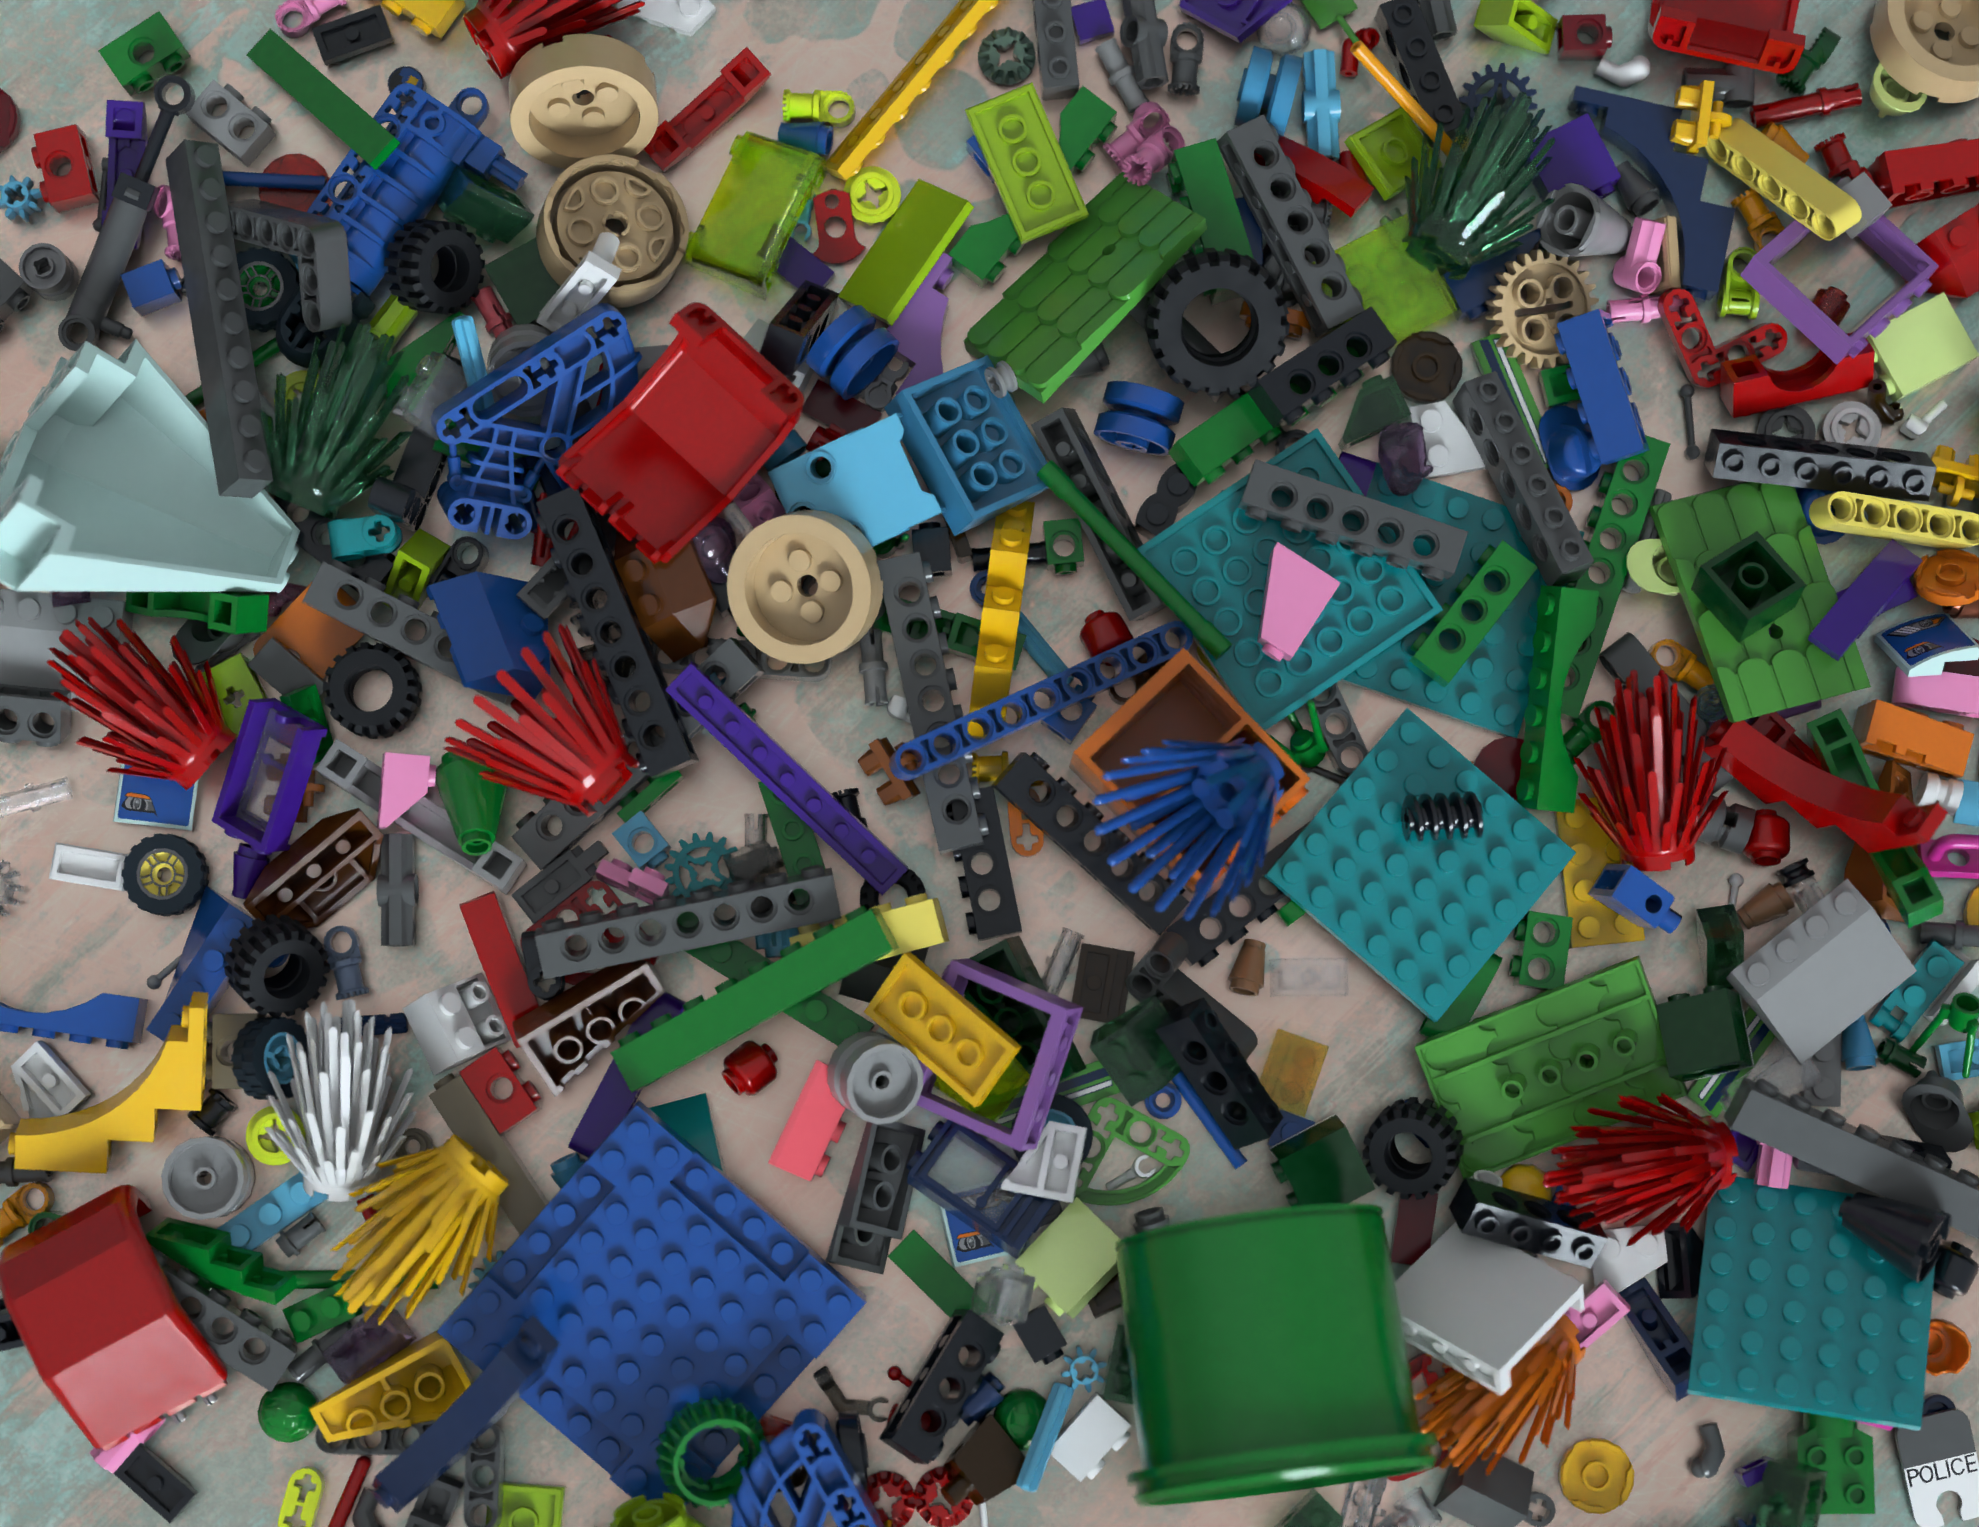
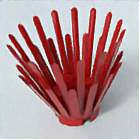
(551, 756)

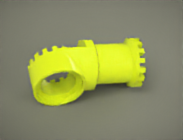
(816, 106)

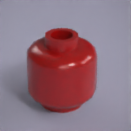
(1104, 632)
(1768, 839)
(750, 1068)

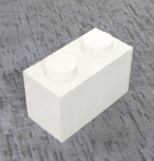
(1089, 1437)

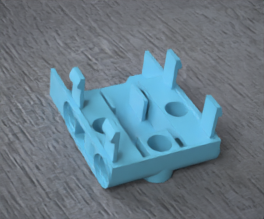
(867, 482)

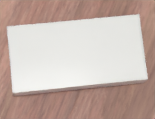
(87, 866)

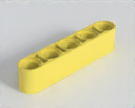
(1784, 180)
(1883, 520)

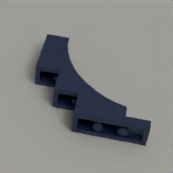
(1643, 134)
(473, 1413)

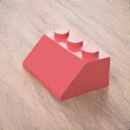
(810, 1128)

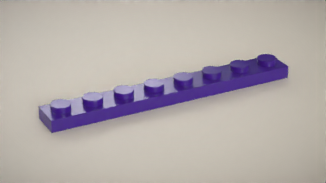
(786, 778)

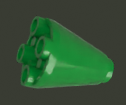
(470, 802)

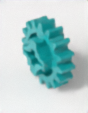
(683, 859)

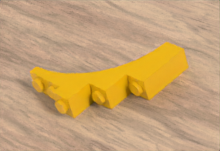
(1001, 610)

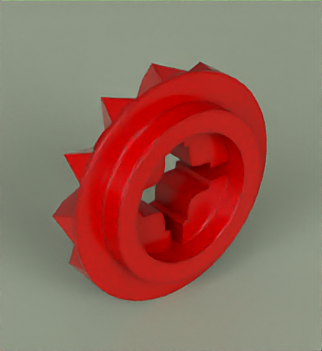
(896, 1486)
(937, 1514)

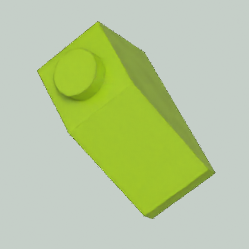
(1517, 24)
(415, 566)

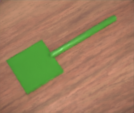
(1328, 11)

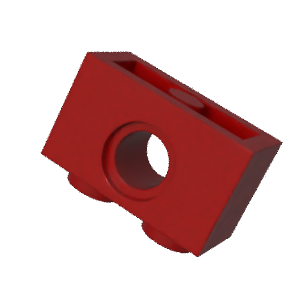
(79, 185)
(481, 1079)

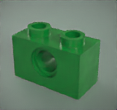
(125, 51)

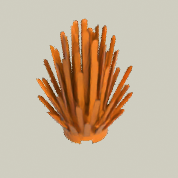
(1472, 1409)

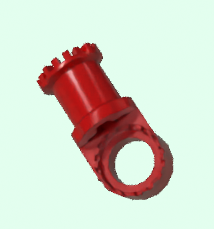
(1839, 159)

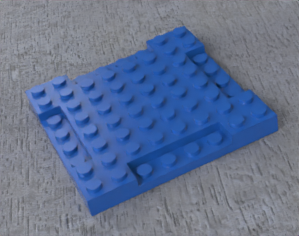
(659, 1296)

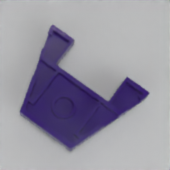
(1233, 17)

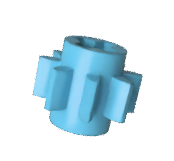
(27, 206)
(775, 941)
(1086, 1379)

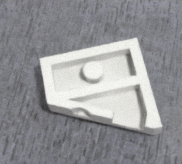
(680, 15)
(1447, 440)
(47, 1083)
(1053, 1166)
(1626, 1264)

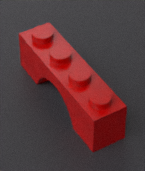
(1753, 388)

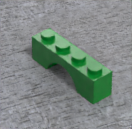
(221, 610)

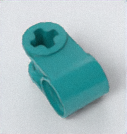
(357, 538)

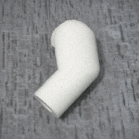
(1626, 73)

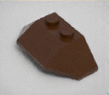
(669, 598)
(319, 870)

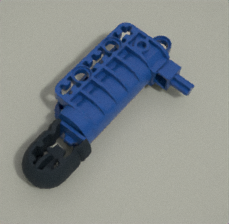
(398, 192)

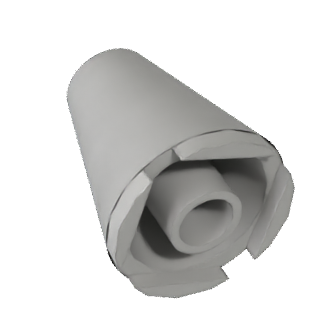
(1581, 224)

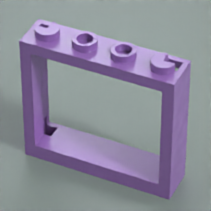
(1886, 241)
(1046, 1069)

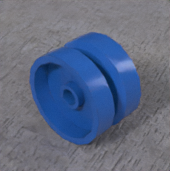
(852, 352)
(1138, 418)

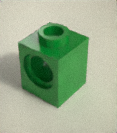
(1063, 529)

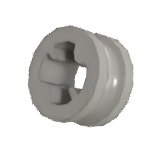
(1001, 379)

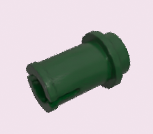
(1900, 1057)

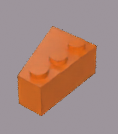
(1912, 739)

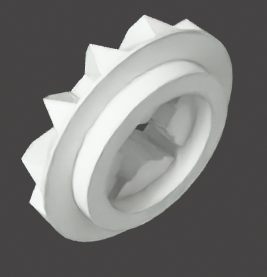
(1846, 413)

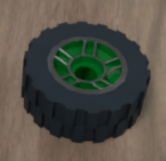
(281, 282)

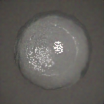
(1286, 30)

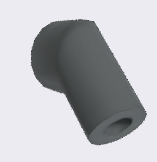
(365, 1509)

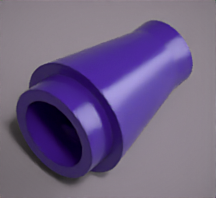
(246, 869)

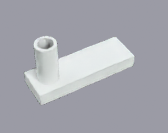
(584, 285)

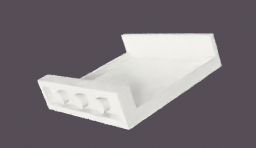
(1482, 1305)

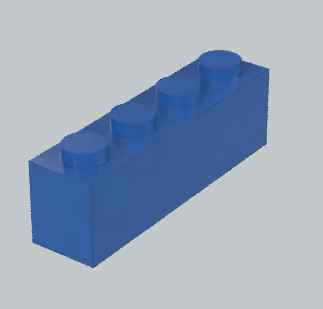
(1601, 386)
(202, 959)

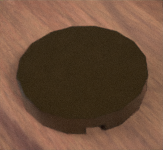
(1426, 367)

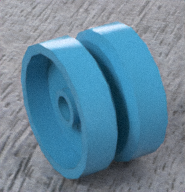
(1266, 90)

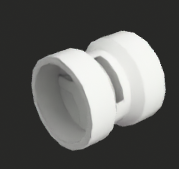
(1944, 792)

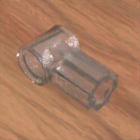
(1412, 1511)

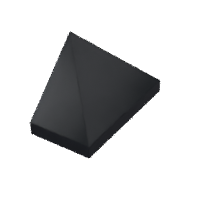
(1681, 1273)

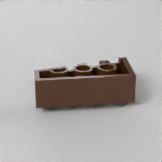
(585, 1018)

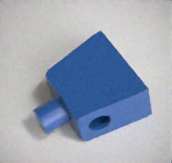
(1635, 897)

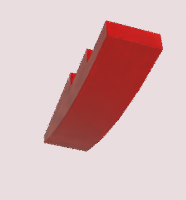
(1324, 177)
(499, 958)

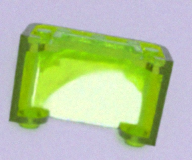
(754, 212)

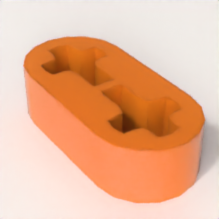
(1016, 829)

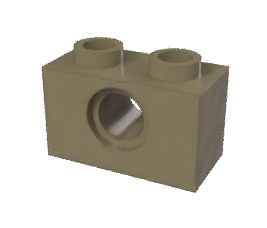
(221, 1034)

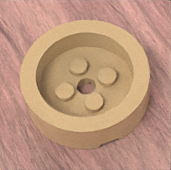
(1920, 60)
(610, 120)
(622, 190)
(768, 592)

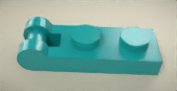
(1934, 971)

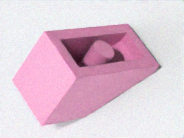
(402, 784)

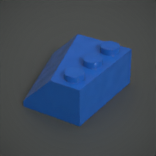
(490, 630)

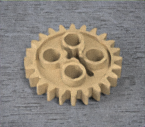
(1538, 274)

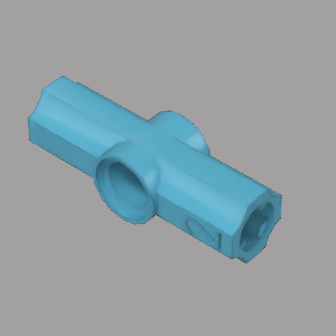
(1321, 103)

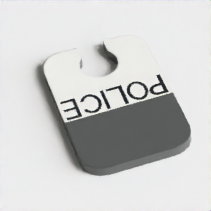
(1938, 1461)

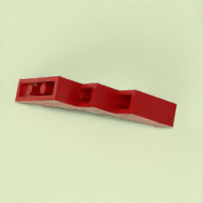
(1867, 815)

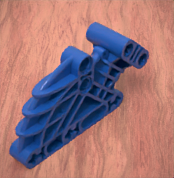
(488, 491)
(827, 1478)

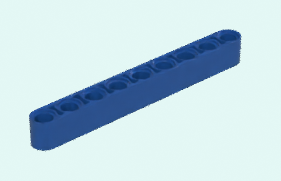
(1026, 709)

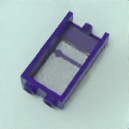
(268, 775)

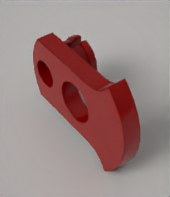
(836, 248)

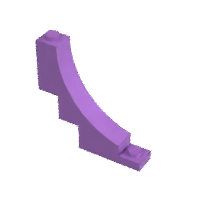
(921, 325)

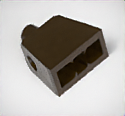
(982, 1464)

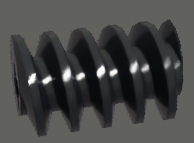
(1442, 814)

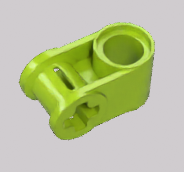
(1735, 293)

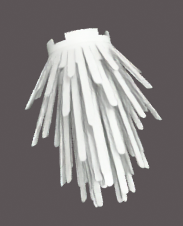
(338, 1114)

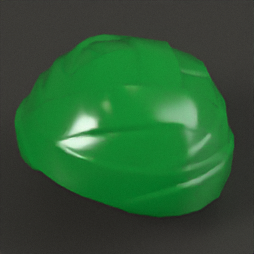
(286, 1412)
(1020, 1415)

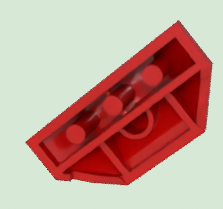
(1957, 254)

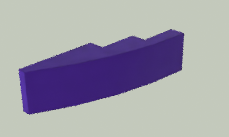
(1864, 599)

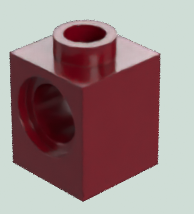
(1571, 48)

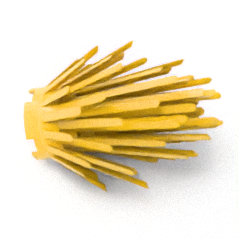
(421, 1218)

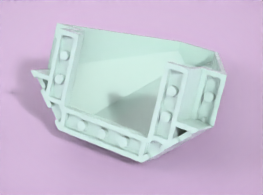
(122, 491)

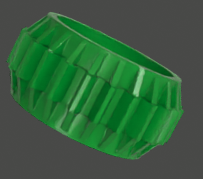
(683, 1427)

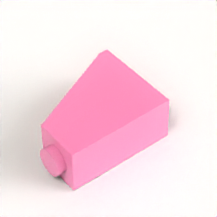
(1291, 602)

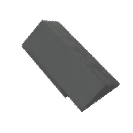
(875, 1197)

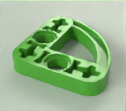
(1120, 1130)

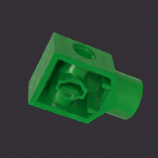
(1846, 1455)

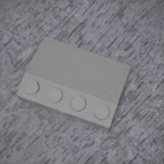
(33, 625)
(1822, 972)

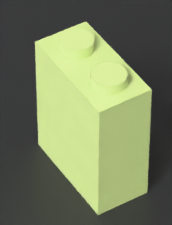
(1921, 347)
(1072, 1259)

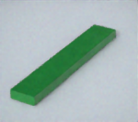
(323, 99)

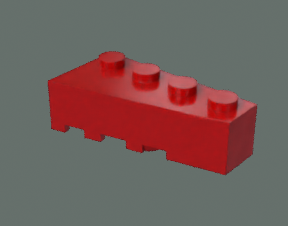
(1927, 172)

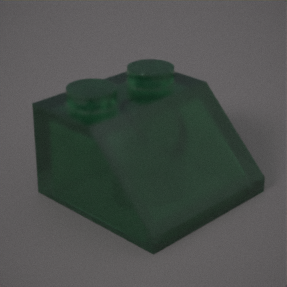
(484, 206)
(1134, 1051)

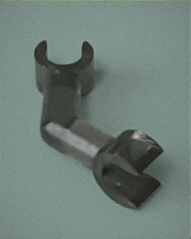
(840, 1403)

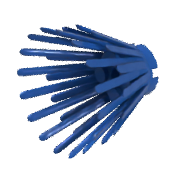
(1227, 791)

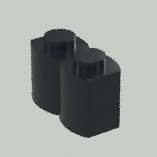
(1160, 509)

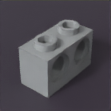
(226, 127)

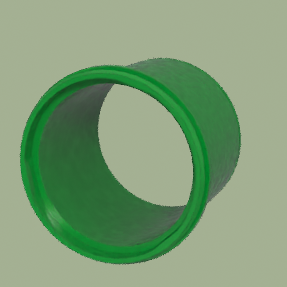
(1267, 1355)

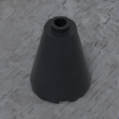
(1897, 1231)

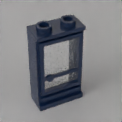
(966, 1179)

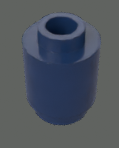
(983, 1400)

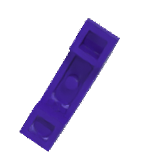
(127, 141)

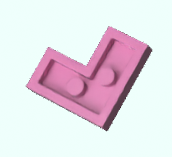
(640, 884)
(1602, 1310)

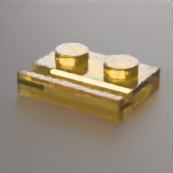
(1292, 1071)

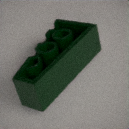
(1015, 1018)

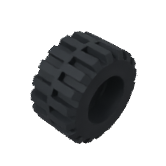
(411, 266)
(346, 674)
(291, 986)
(1400, 1173)

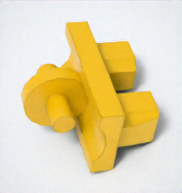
(1695, 132)
(1955, 478)

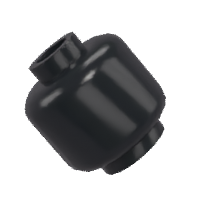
(1954, 1270)

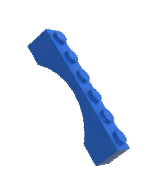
(106, 1017)

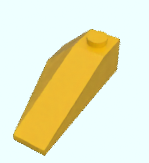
(399, 1392)

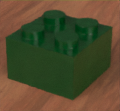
(1748, 586)

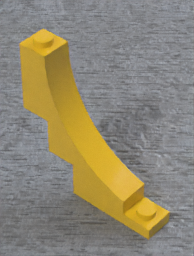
(85, 1137)

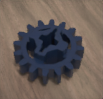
(1500, 80)

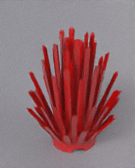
(515, 26)
(156, 718)
(1645, 800)
(1645, 1166)

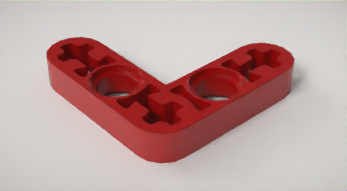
(1705, 351)

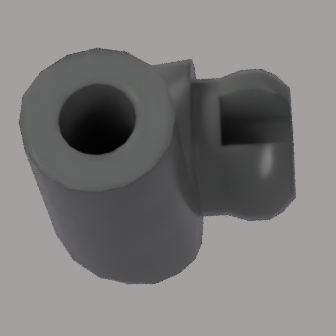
(1713, 1454)

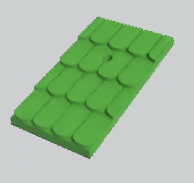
(1084, 284)
(1764, 669)
(1523, 1074)

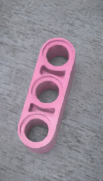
(1938, 693)

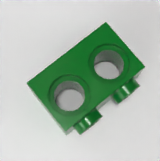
(1551, 954)

